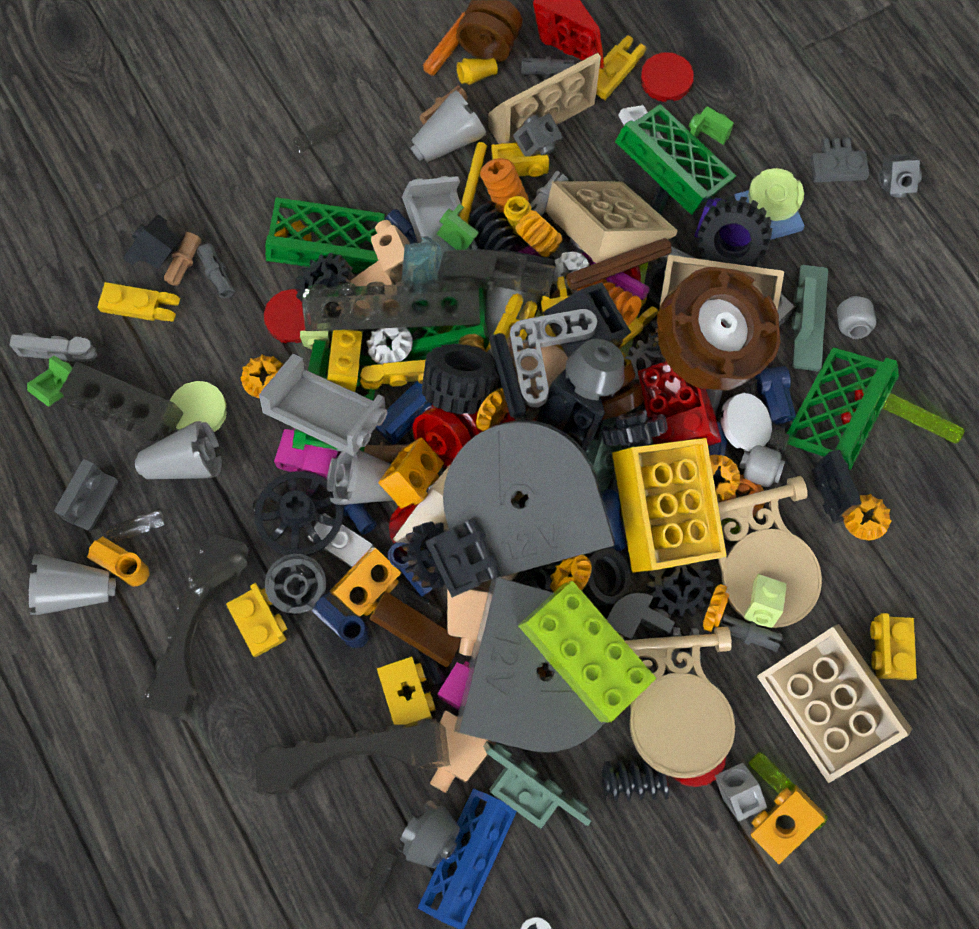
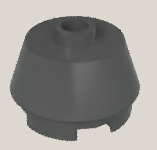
(596, 369)
(295, 583)
(430, 836)

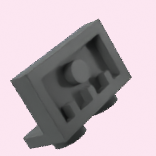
(86, 496)

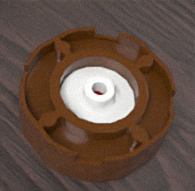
(718, 329)

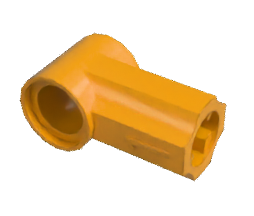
(118, 561)

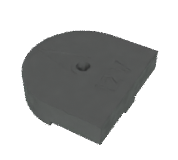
(564, 502)
(503, 690)

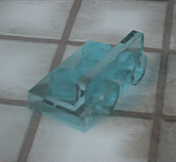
(421, 261)

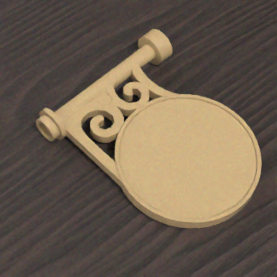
(769, 553)
(681, 718)

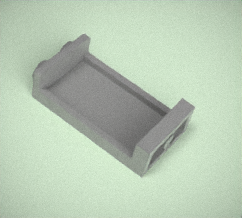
(427, 203)
(321, 407)

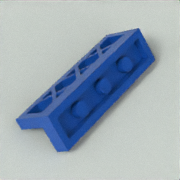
(403, 413)
(472, 860)

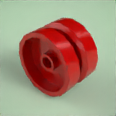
(445, 431)

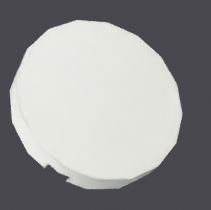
(746, 421)

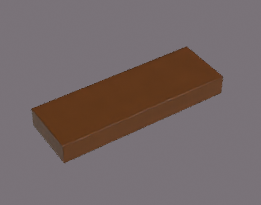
(415, 629)

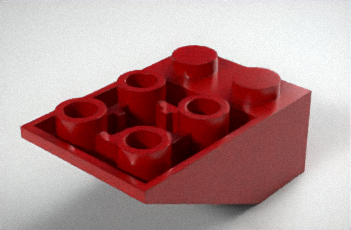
(568, 28)
(684, 406)

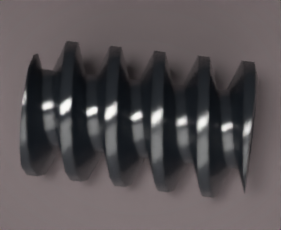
(492, 229)
(633, 780)

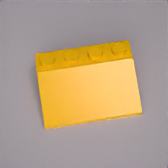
(669, 504)

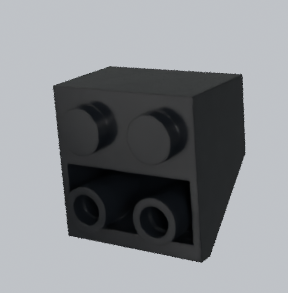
(596, 299)
(571, 412)

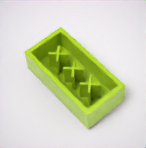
(587, 652)

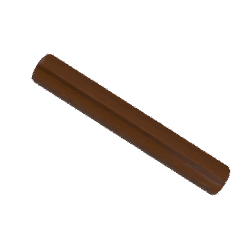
(618, 264)

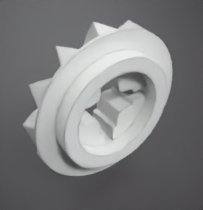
(567, 262)
(401, 345)

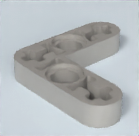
(540, 339)

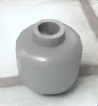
(856, 317)
(762, 465)

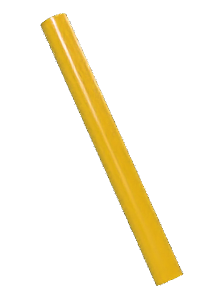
(472, 181)

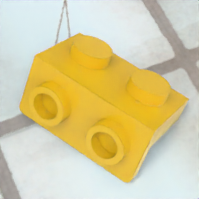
(525, 166)

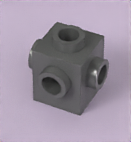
(538, 135)
(900, 174)

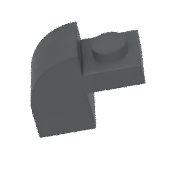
(634, 610)

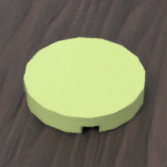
(777, 193)
(200, 403)

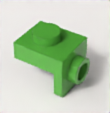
(713, 124)
(456, 230)
(48, 384)

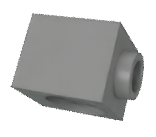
(740, 791)

